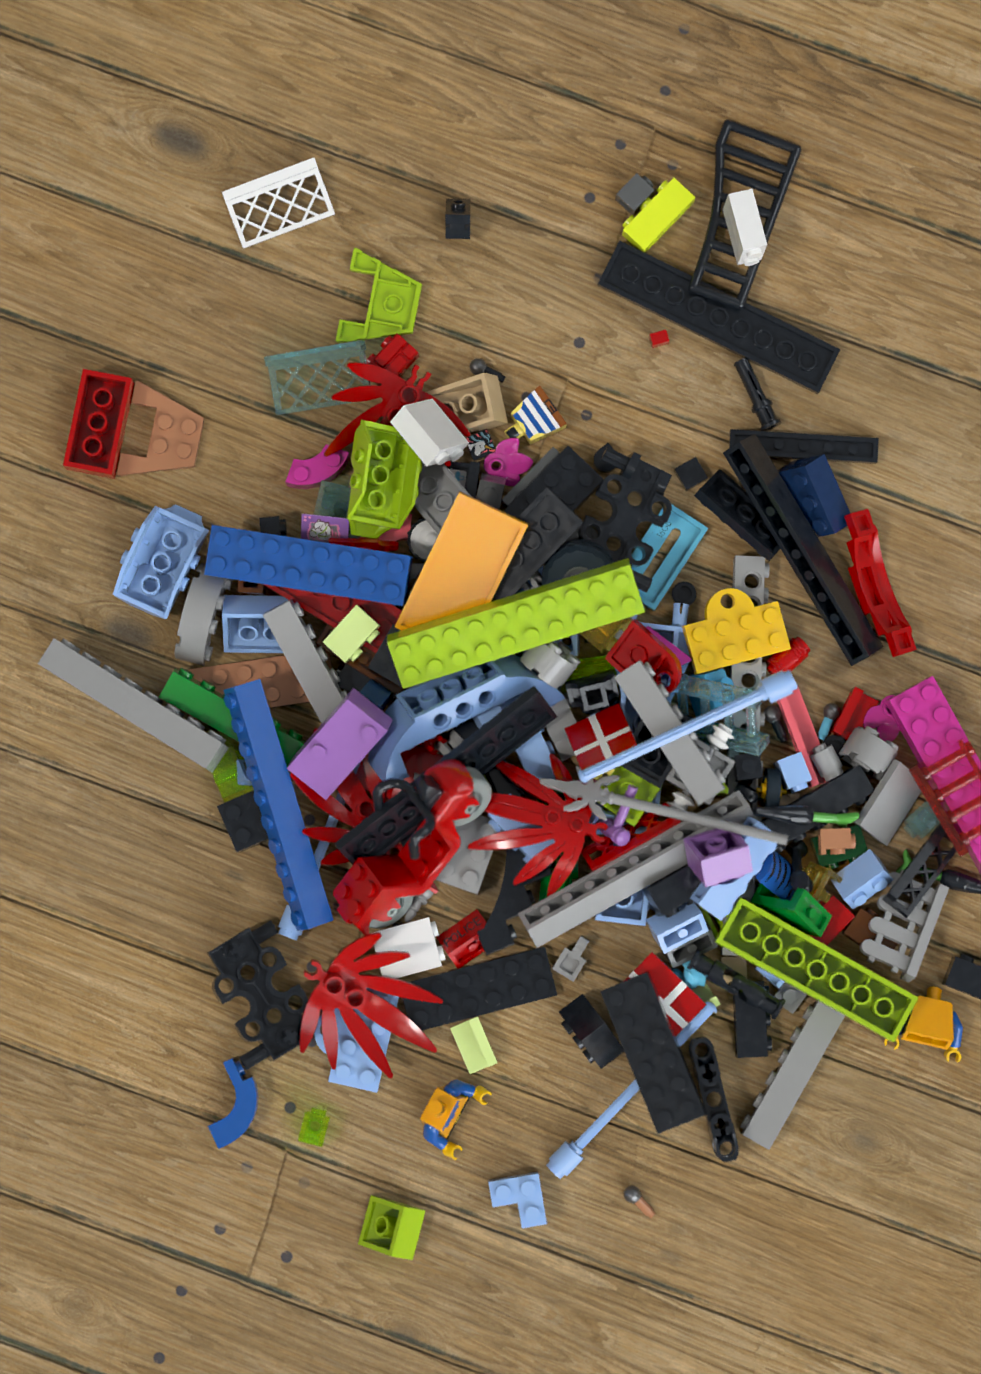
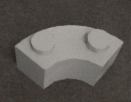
(556, 728)

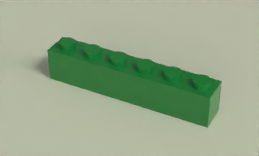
(208, 706)

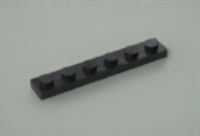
(808, 445)

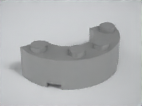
(198, 617)

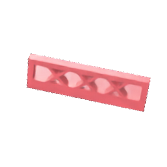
(801, 731)

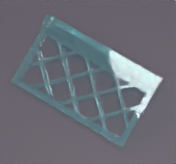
(310, 357)

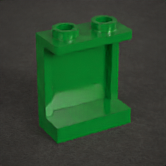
(801, 912)

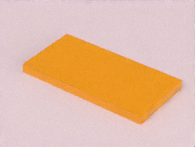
(463, 562)

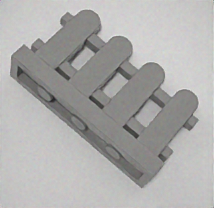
(906, 937)

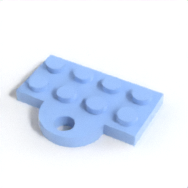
(353, 1064)

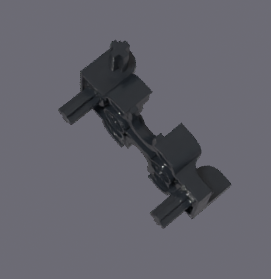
(650, 485)
(229, 958)

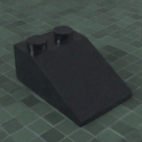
(653, 765)

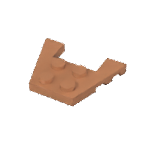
(173, 436)

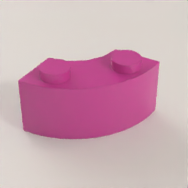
(310, 472)

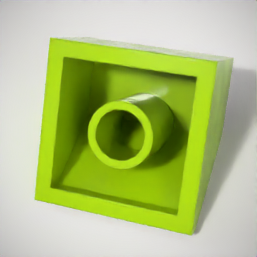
(391, 1227)

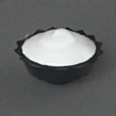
(421, 539)

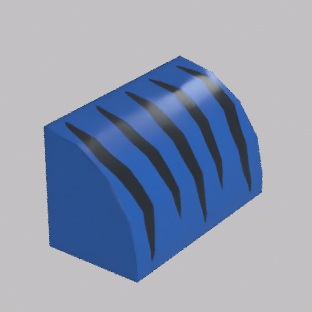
(776, 875)

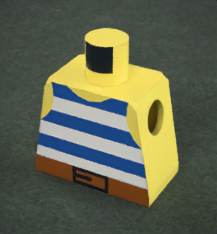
(535, 418)

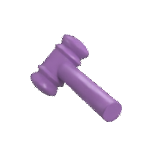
(615, 829)

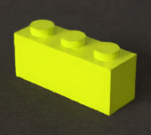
(657, 215)

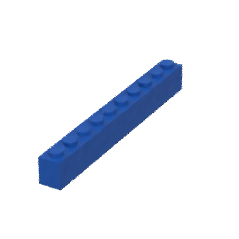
(278, 805)

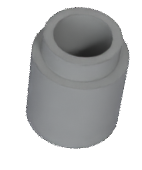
(826, 761)

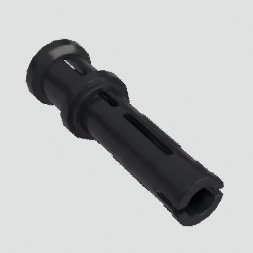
(761, 405)

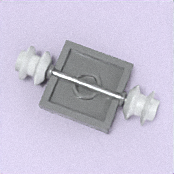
(720, 761)

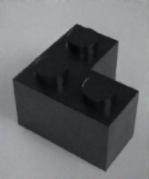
(590, 1032)

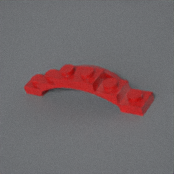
(873, 584)

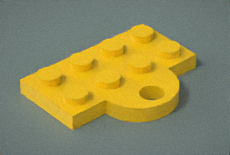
(735, 633)

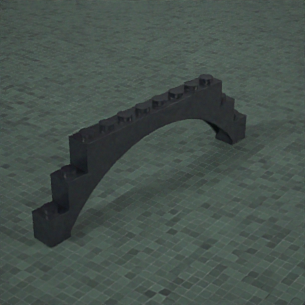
(512, 898)

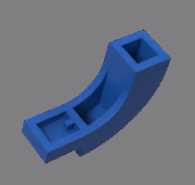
(240, 1118)

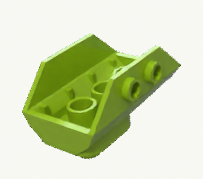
(382, 480)

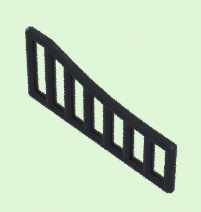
(719, 196)

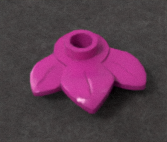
(511, 461)
(883, 720)

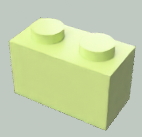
(352, 634)

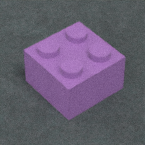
(717, 856)

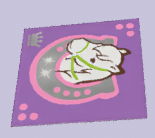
(323, 527)

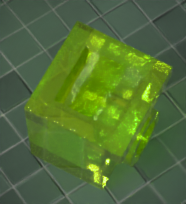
(310, 1136)

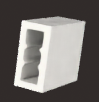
(745, 227)
(429, 432)
(418, 940)

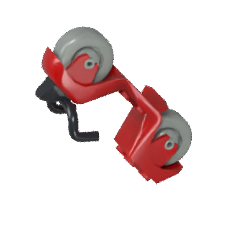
(382, 887)

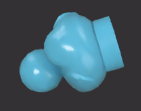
(690, 977)

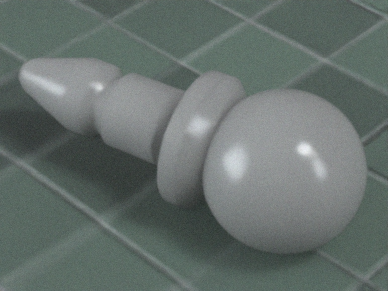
(418, 900)

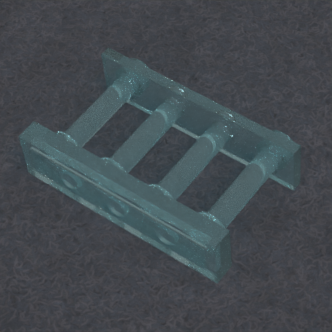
(745, 740)

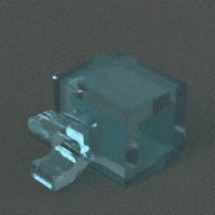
(920, 821)

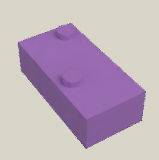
(339, 743)

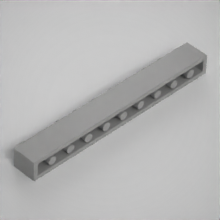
(623, 875)

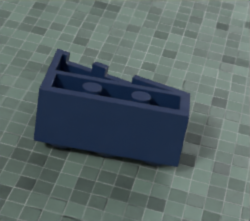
(816, 493)

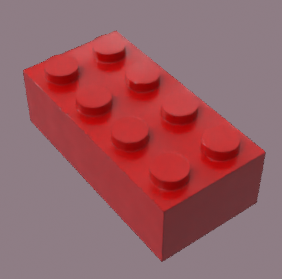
(98, 423)

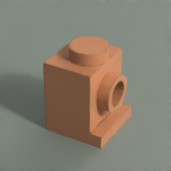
(835, 840)

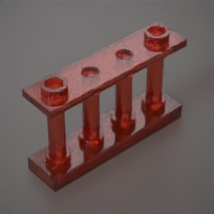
(936, 796)

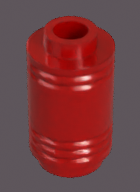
(788, 659)

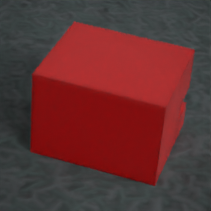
(659, 338)

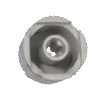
(551, 662)
(869, 751)

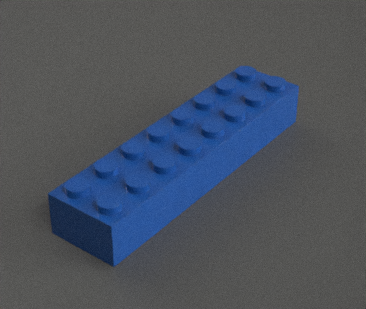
(308, 565)

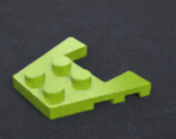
(391, 303)

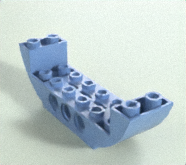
(448, 701)

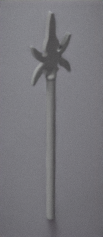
(593, 793)

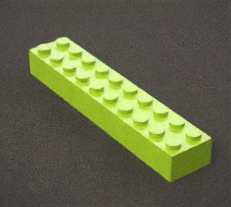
(515, 623)

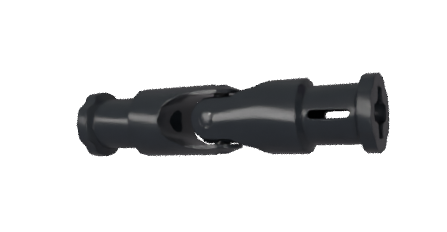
(745, 989)

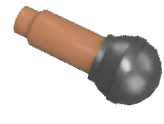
(633, 1195)

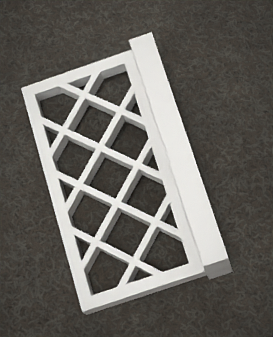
(268, 183)

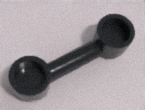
(799, 878)

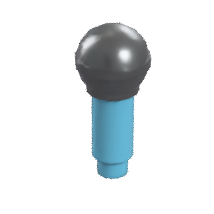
(831, 712)

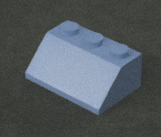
(245, 626)

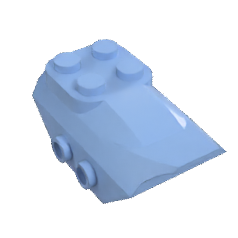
(160, 560)

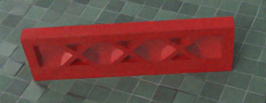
(612, 852)

